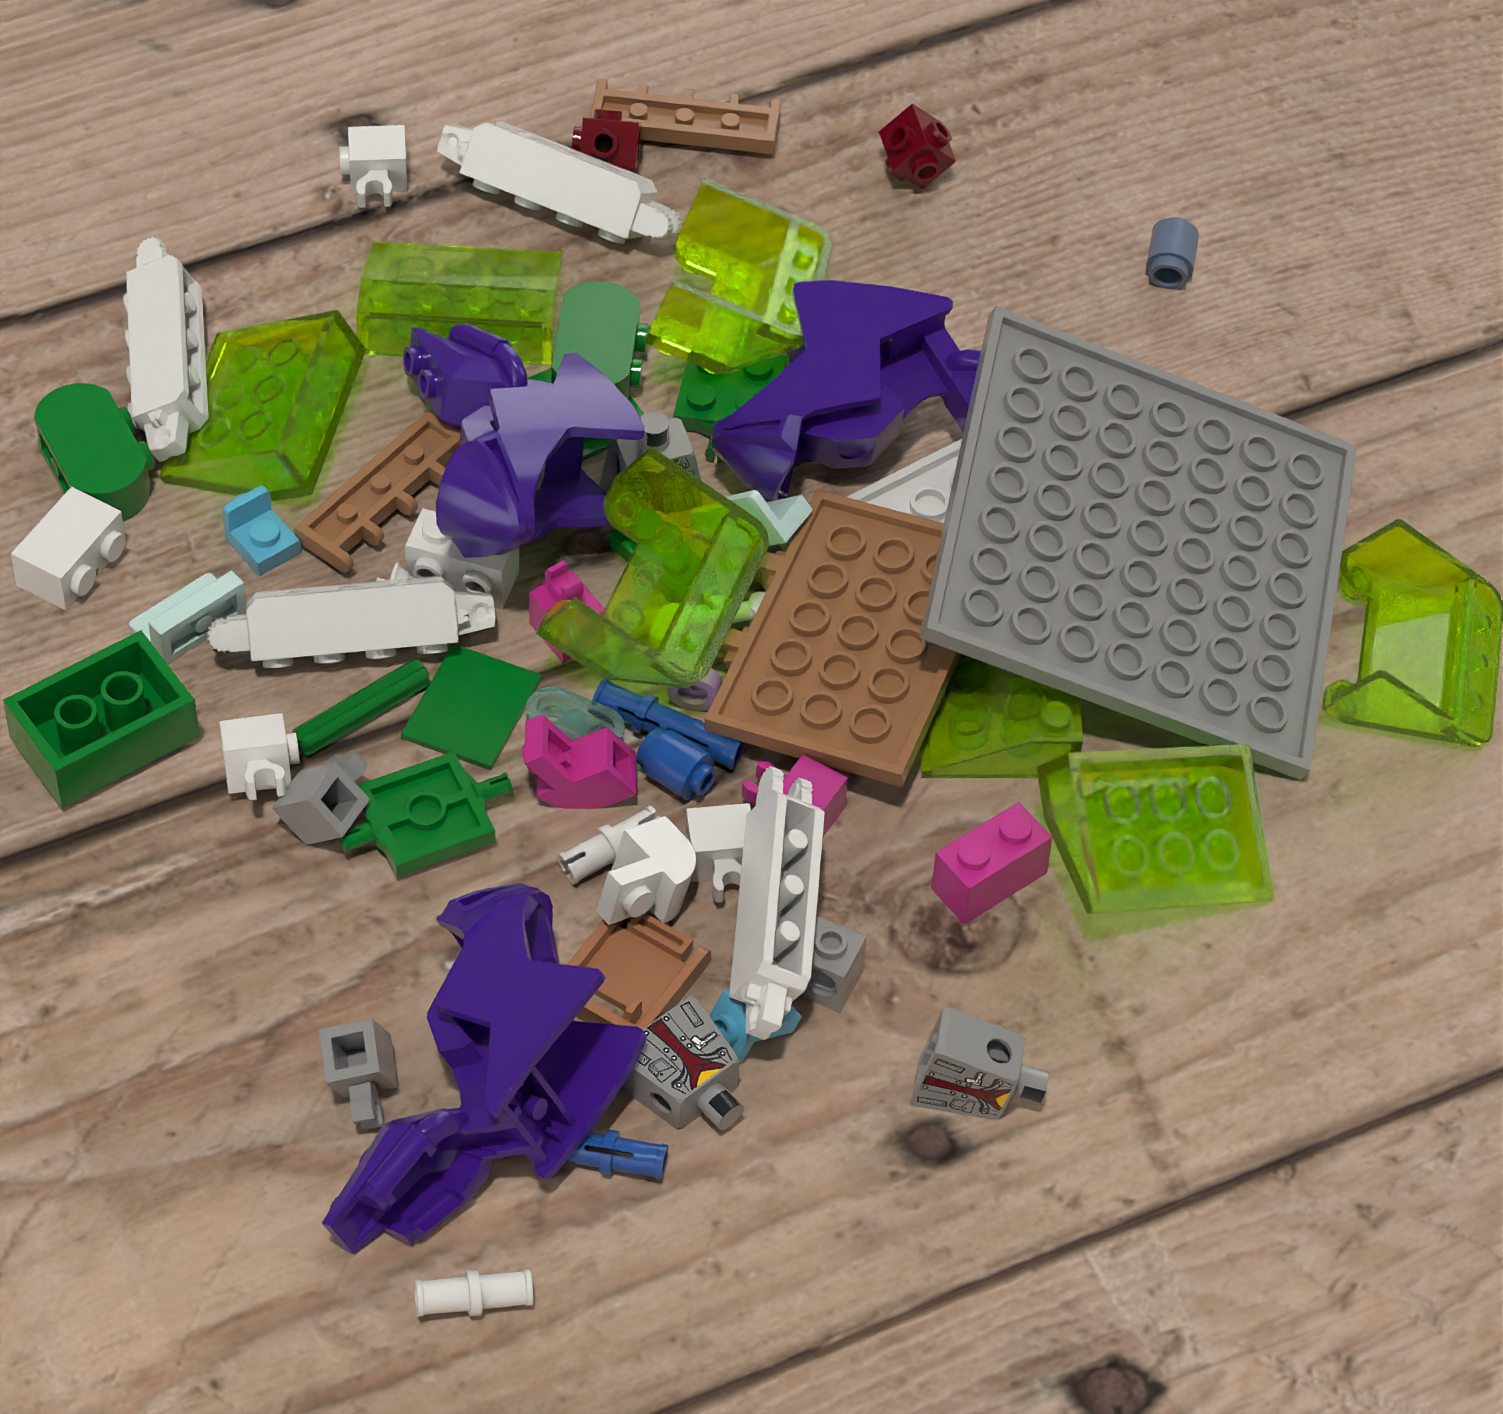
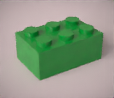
(101, 718)

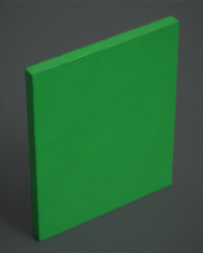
(471, 706)

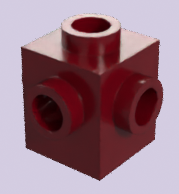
(623, 133)
(917, 146)

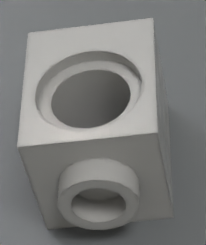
(835, 964)

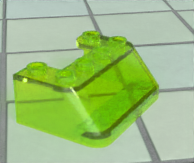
(754, 261)
(678, 586)

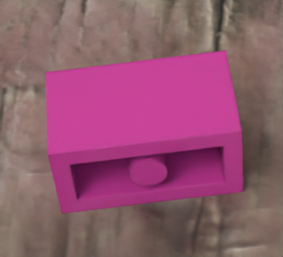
(991, 862)

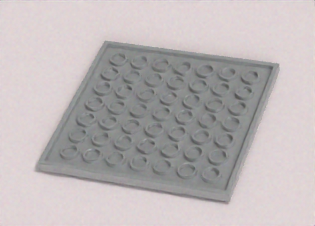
(1142, 543)

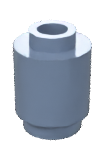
(1172, 252)

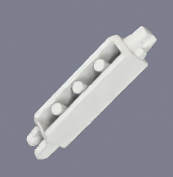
(559, 179)
(165, 350)
(352, 619)
(776, 902)

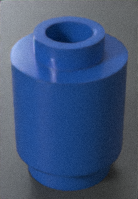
(676, 763)

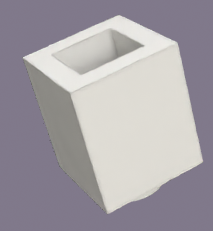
(375, 161)
(258, 754)
(718, 844)

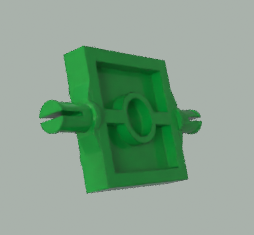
(712, 397)
(427, 813)

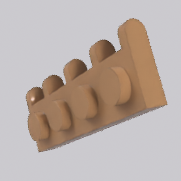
(694, 120)
(378, 491)

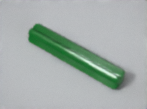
(361, 706)

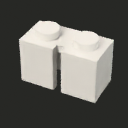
(68, 548)

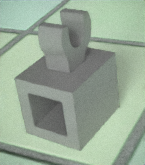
(324, 799)
(358, 1065)

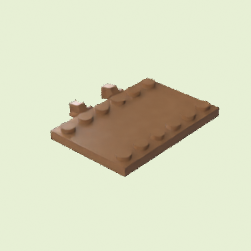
(837, 644)

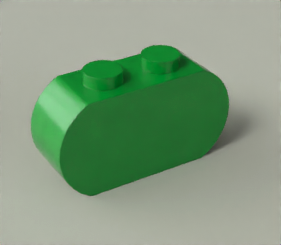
(604, 328)
(94, 447)

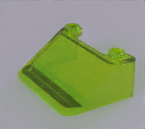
(1425, 641)

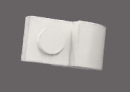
(648, 873)

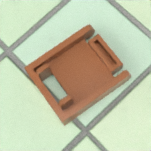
(641, 969)

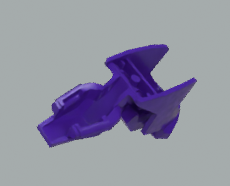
(850, 386)
(509, 433)
(521, 1064)

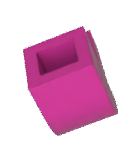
(580, 771)

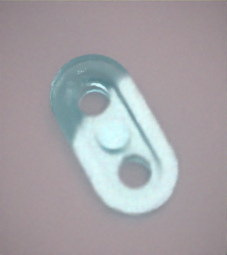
(575, 713)

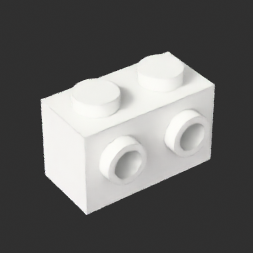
(433, 554)

